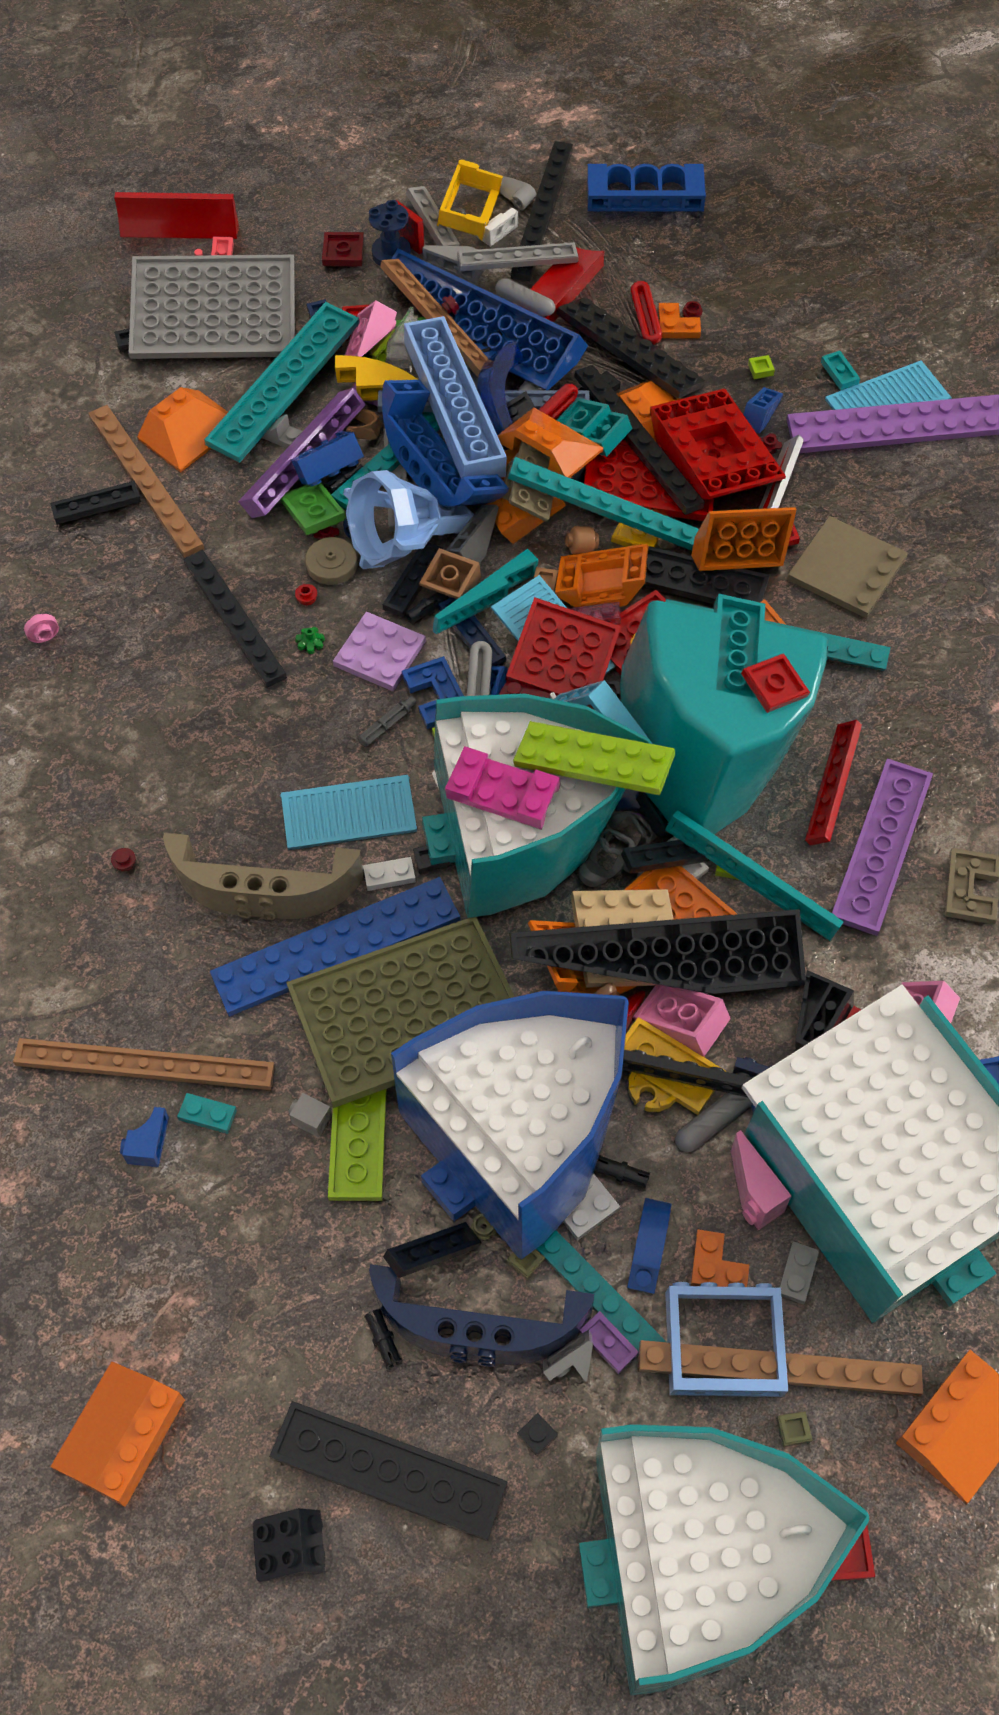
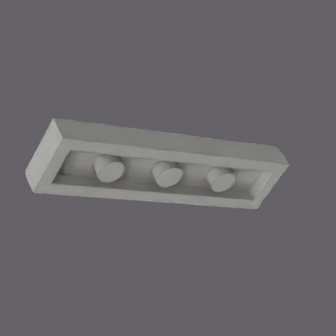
(429, 213)

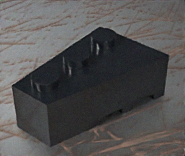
(822, 1008)

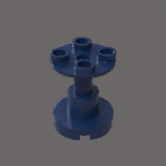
(389, 219)

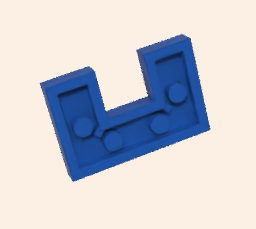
(434, 674)

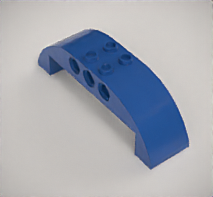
(424, 451)

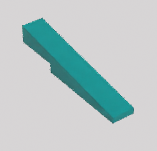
(487, 592)

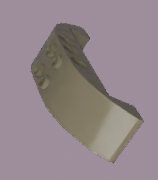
(263, 890)

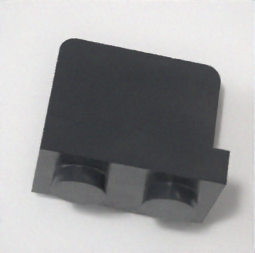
(288, 1544)

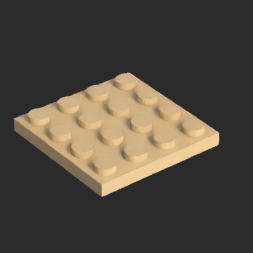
(618, 907)

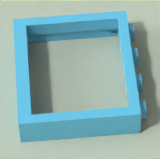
(603, 701)

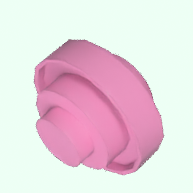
(41, 628)

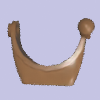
(371, 429)

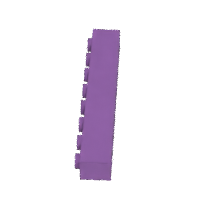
(281, 473)

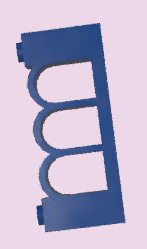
(689, 177)

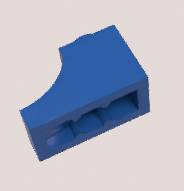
(146, 1143)

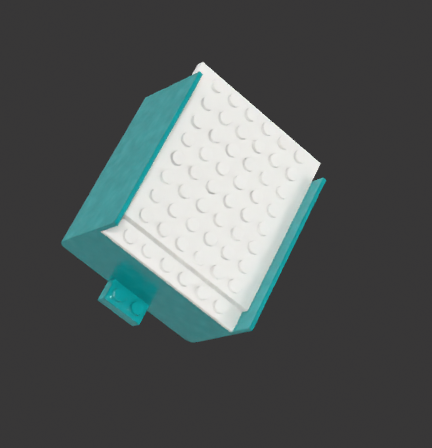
(887, 1151)

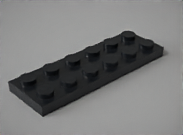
(680, 576)

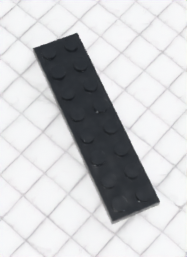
(631, 347)
(389, 1470)

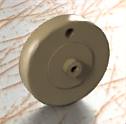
(331, 560)

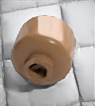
(582, 539)

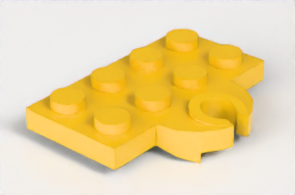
(666, 1092)

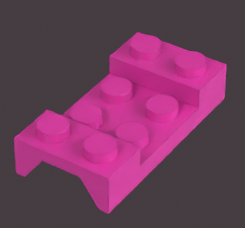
(501, 788)

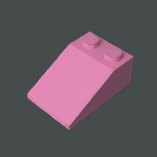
(374, 324)
(685, 1015)
(759, 1189)

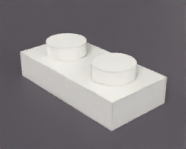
(389, 873)

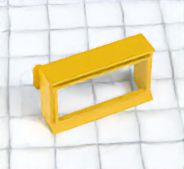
(470, 175)

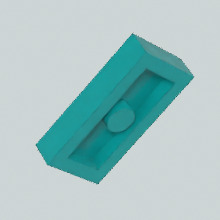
(840, 370)
(207, 1113)

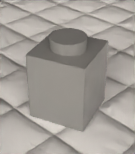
(310, 1114)

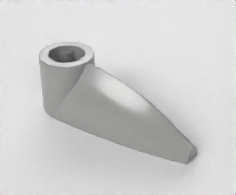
(518, 192)

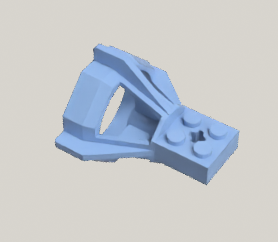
(415, 514)

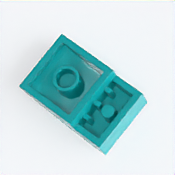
(596, 423)

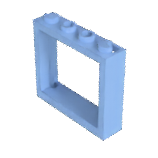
(725, 1387)

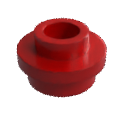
(306, 599)

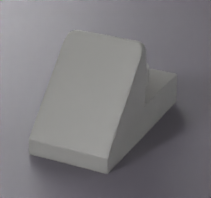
(281, 432)
(574, 1353)

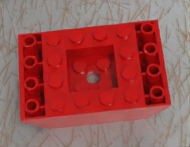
(713, 424)

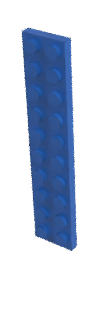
(377, 926)

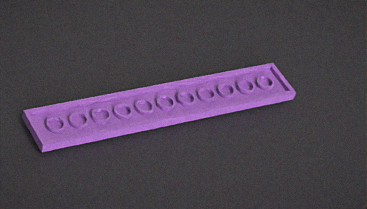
(896, 423)

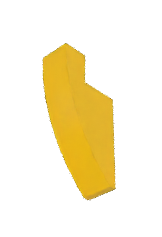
(367, 374)

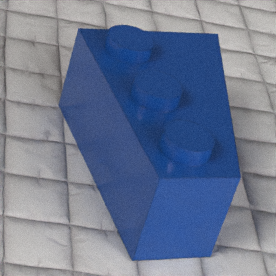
(327, 458)

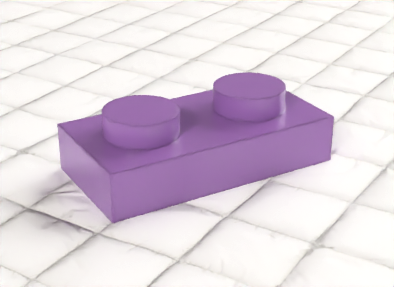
(610, 1343)

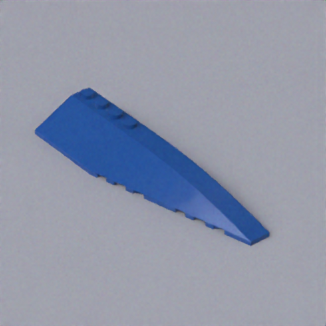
(546, 346)

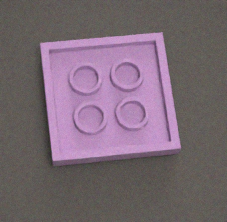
(379, 651)

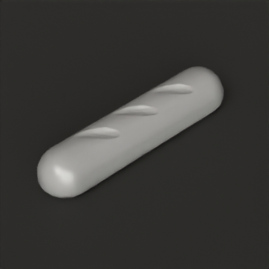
(525, 297)
(479, 669)
(711, 1121)

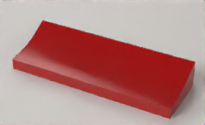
(176, 215)
(566, 280)

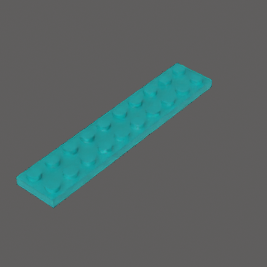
(282, 382)

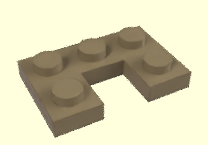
(960, 900)

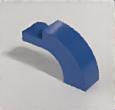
(649, 1245)

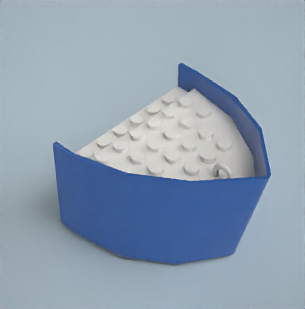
(515, 1106)

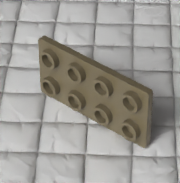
(524, 497)

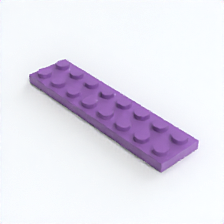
(881, 847)

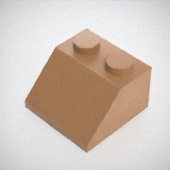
(451, 574)

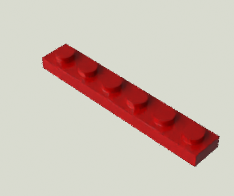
(833, 783)

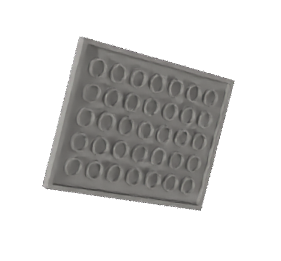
(211, 306)

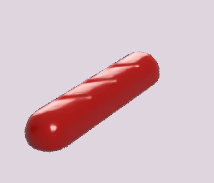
(646, 312)
(560, 401)

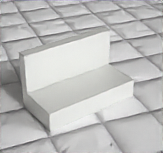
(500, 226)

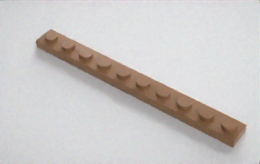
(431, 308)
(146, 481)
(144, 1064)
(801, 1369)

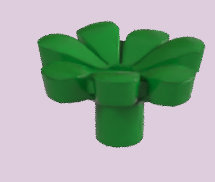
(310, 639)

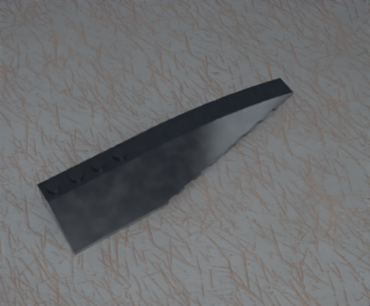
(686, 953)

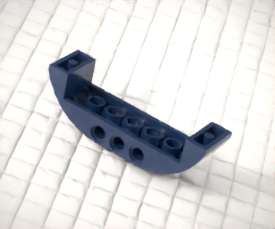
(527, 1338)

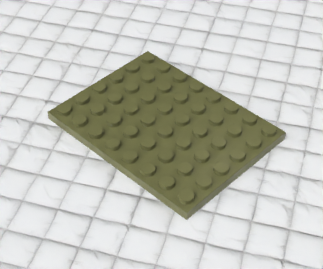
(388, 997)

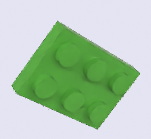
(313, 508)

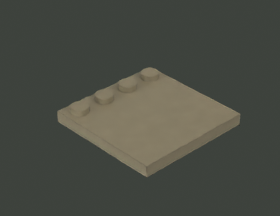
(847, 566)

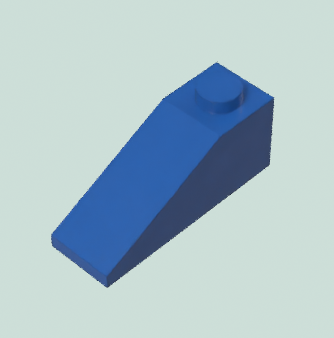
(761, 408)

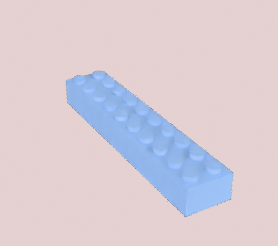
(454, 398)

